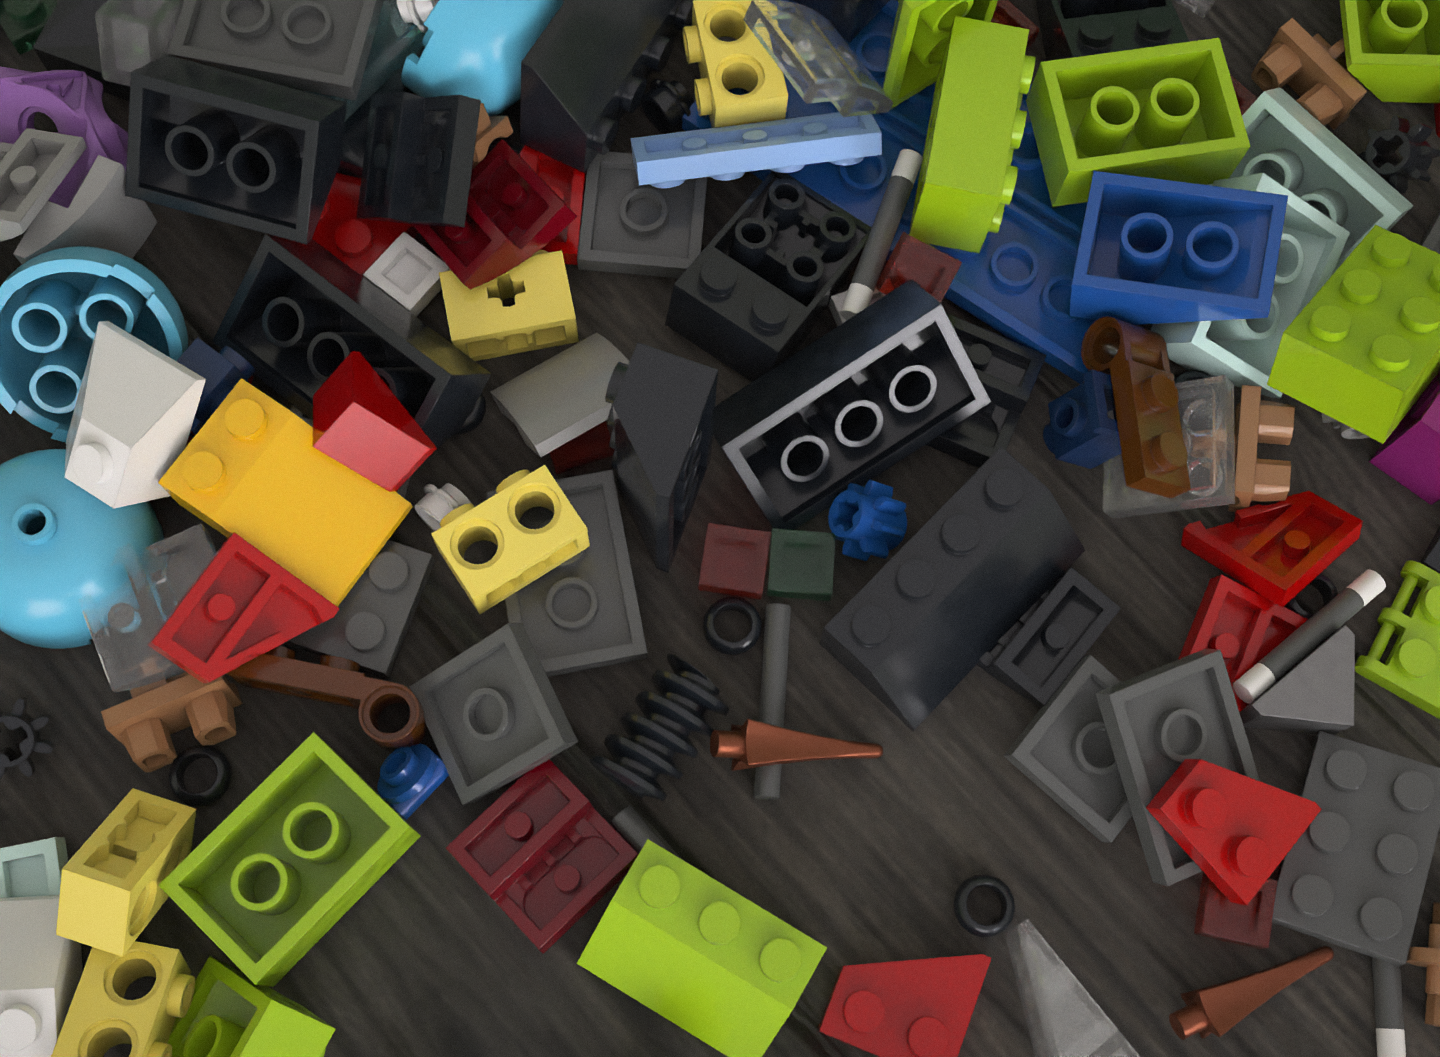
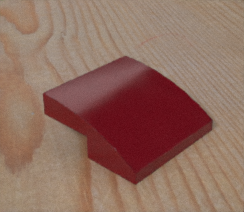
(506, 219)
(543, 854)

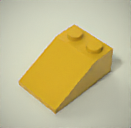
(263, 480)

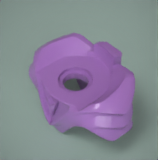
(75, 108)

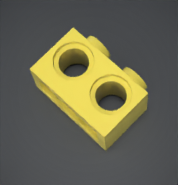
(732, 65)
(521, 551)
(114, 877)
(104, 1019)

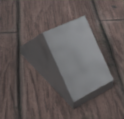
(1313, 693)

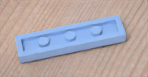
(737, 149)

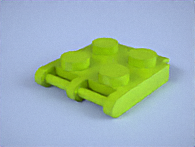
(1415, 658)

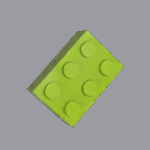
(1136, 114)
(972, 135)
(1366, 336)
(289, 862)

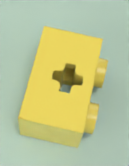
(538, 320)

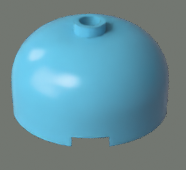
(477, 49)
(52, 319)
(59, 548)

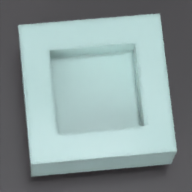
(32, 868)

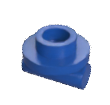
(410, 777)

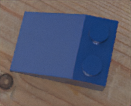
(1175, 251)

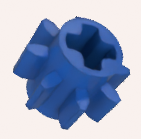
(868, 520)

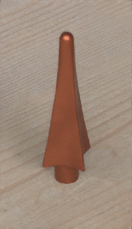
(766, 744)
(1227, 1003)

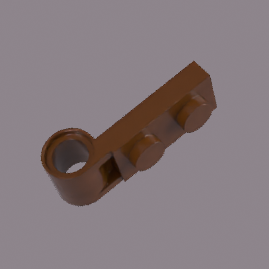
(1144, 404)
(337, 683)

